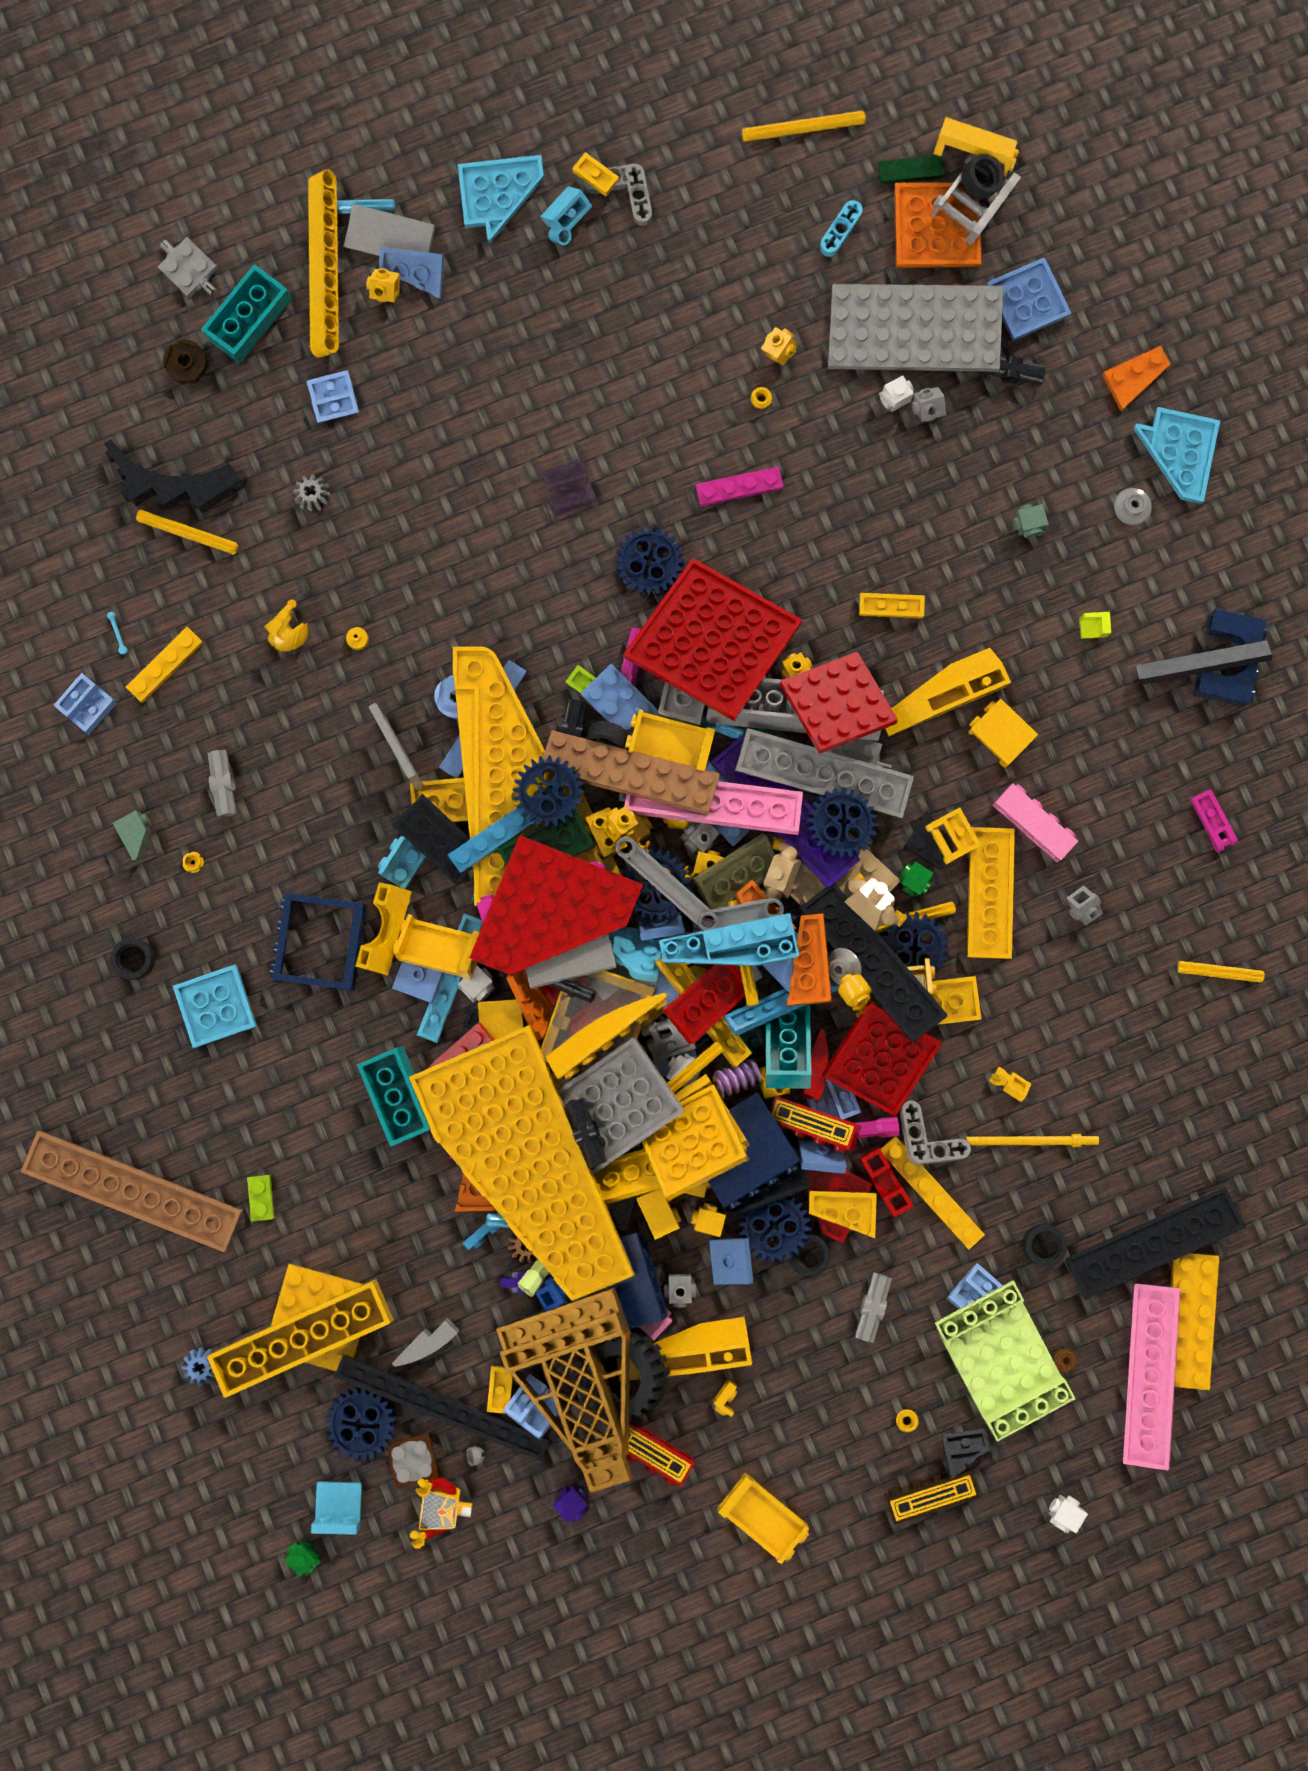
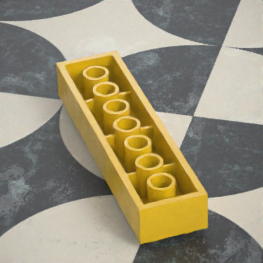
(300, 1338)

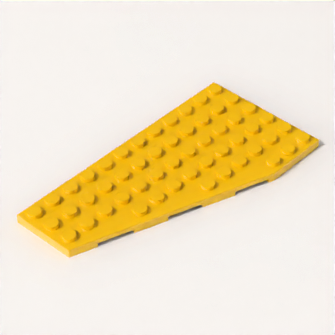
(517, 1147)

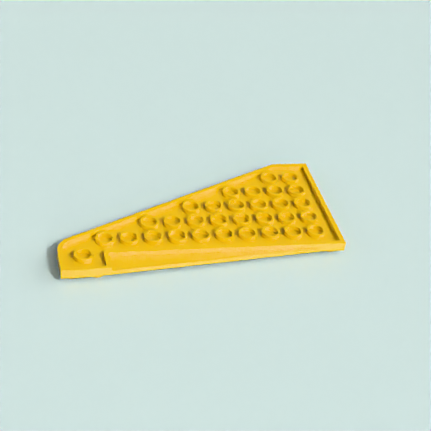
(494, 747)

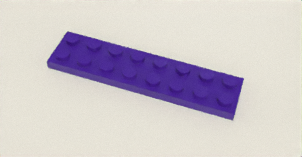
(824, 867)

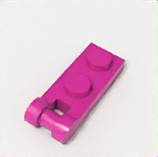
(1214, 820)

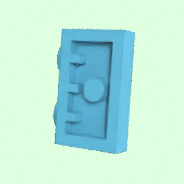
(401, 863)
(337, 1508)

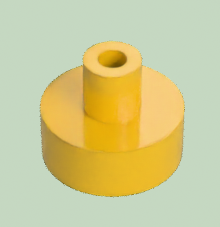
(357, 643)

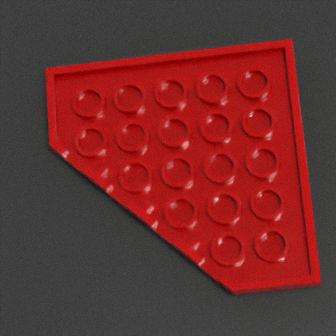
(550, 907)

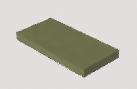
(728, 876)

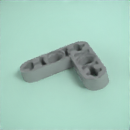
(627, 181)
(925, 1147)

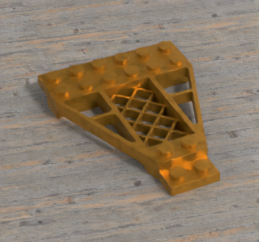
(567, 1330)

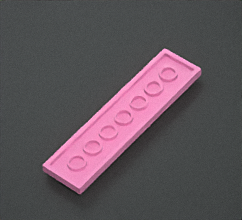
(735, 807)
(1151, 1376)

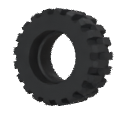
(650, 1367)

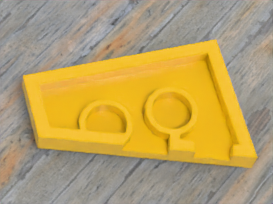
(847, 1209)

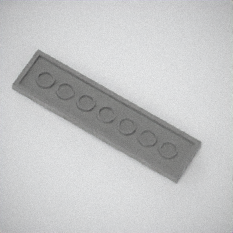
(816, 773)

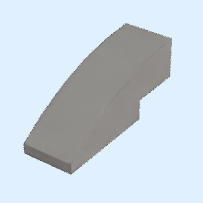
(427, 1343)

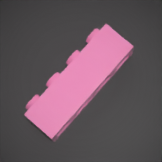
(1035, 822)

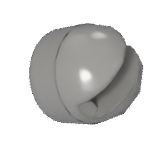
(474, 1456)

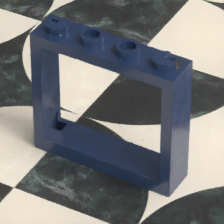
(353, 947)

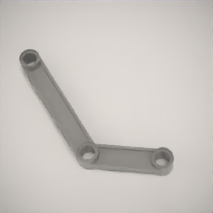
(686, 900)

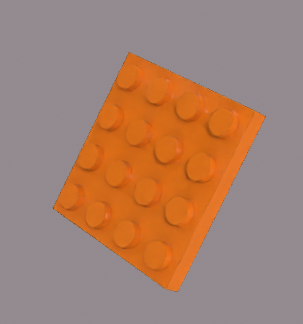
(931, 240)

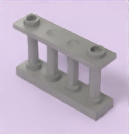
(984, 213)

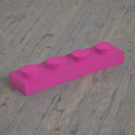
(739, 486)

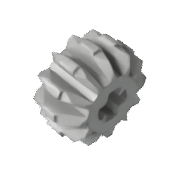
(311, 500)

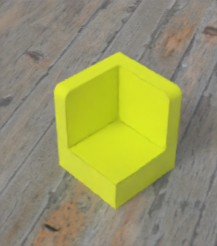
(1095, 625)

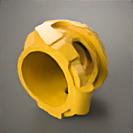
(282, 635)

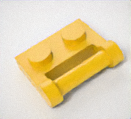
(958, 830)

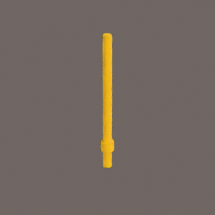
(1074, 1140)

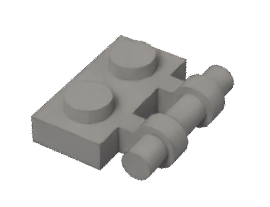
(667, 1044)

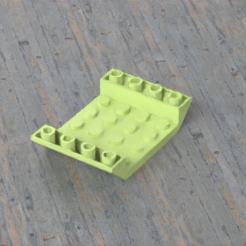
(1003, 1361)

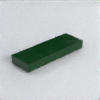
(910, 169)

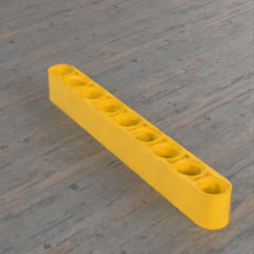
(323, 264)

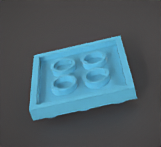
(214, 1006)

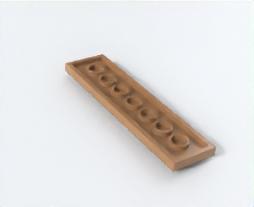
(634, 773)

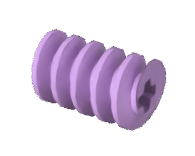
(736, 1077)

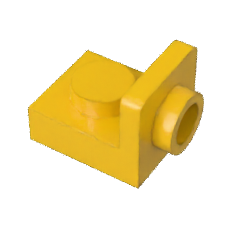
(725, 1395)

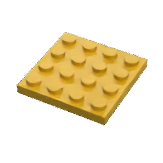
(694, 1145)
(306, 1289)

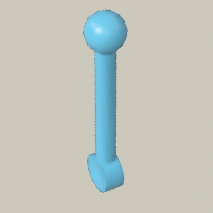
(122, 649)

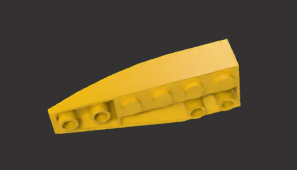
(950, 689)
(600, 1035)
(703, 1348)

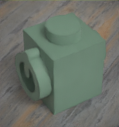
(1030, 520)

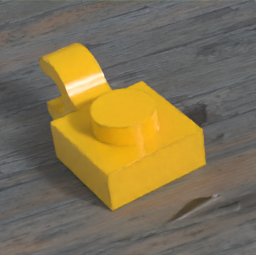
(1013, 1084)

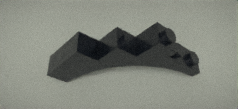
(200, 490)

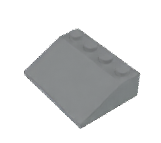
(578, 962)

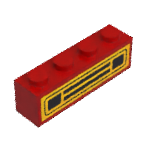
(815, 1124)
(658, 1455)

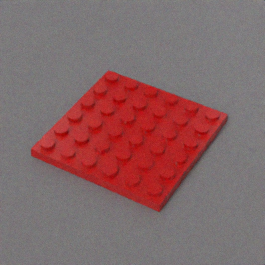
(713, 639)

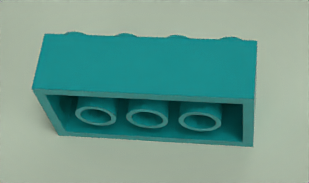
(246, 313)
(789, 1050)
(393, 1095)

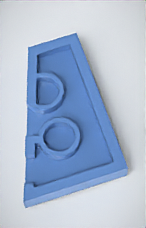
(415, 267)

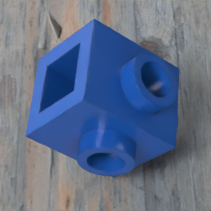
(557, 1298)

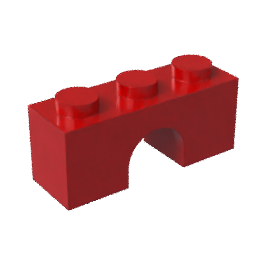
(885, 1182)

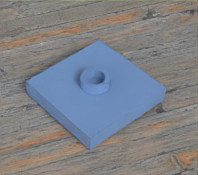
(660, 928)
(418, 981)
(820, 1157)
(731, 1261)

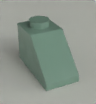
(134, 833)

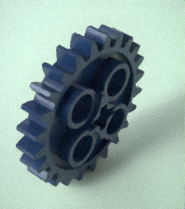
(630, 556)
(562, 778)
(822, 820)
(665, 905)
(934, 947)
(789, 1242)
(359, 1444)

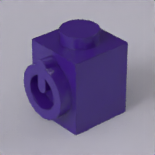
(572, 1503)

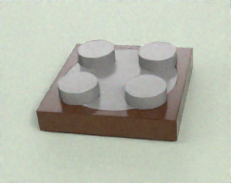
(412, 1460)

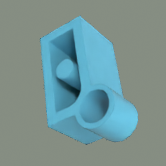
(565, 213)

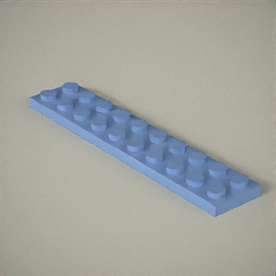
(618, 701)

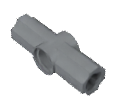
(221, 783)
(873, 1307)

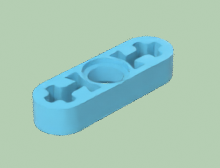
(841, 219)

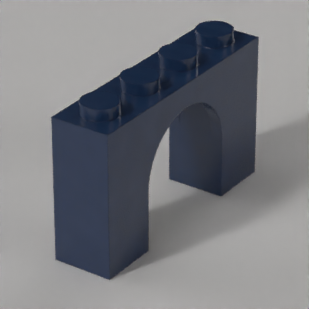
(1236, 688)

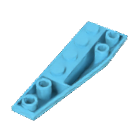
(738, 944)

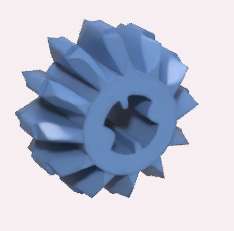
(200, 1375)

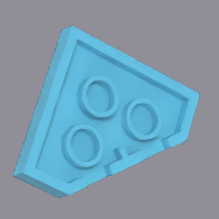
(635, 954)

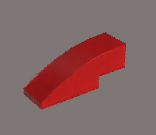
(819, 1062)

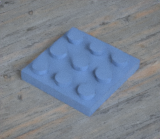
(1030, 299)

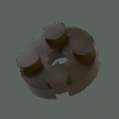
(179, 351)

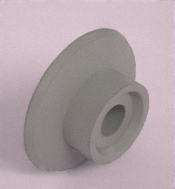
(1129, 514)
(843, 959)

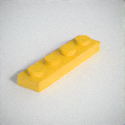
(164, 665)

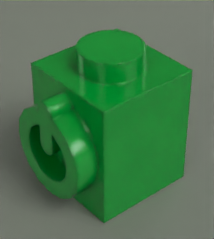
(915, 879)
(302, 1558)

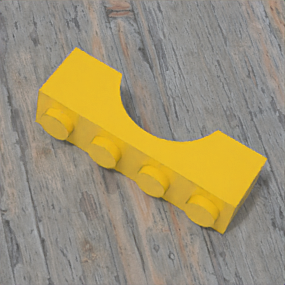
(392, 904)

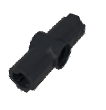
(1015, 370)
(574, 718)
(586, 1132)

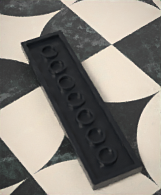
(889, 978)
(1155, 1243)

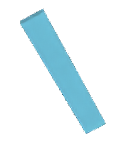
(438, 1011)

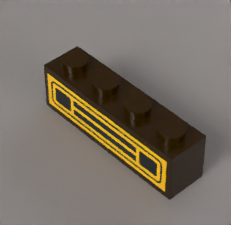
(930, 1495)

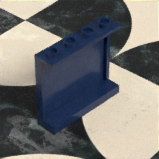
(767, 1154)
(641, 1293)

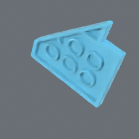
(497, 190)
(1182, 449)

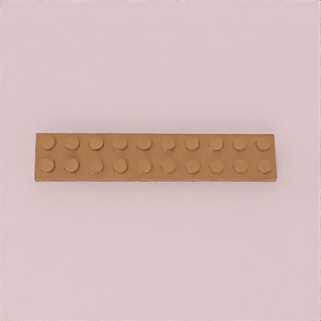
(131, 1191)

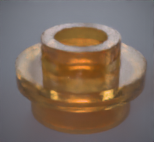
(1059, 1357)

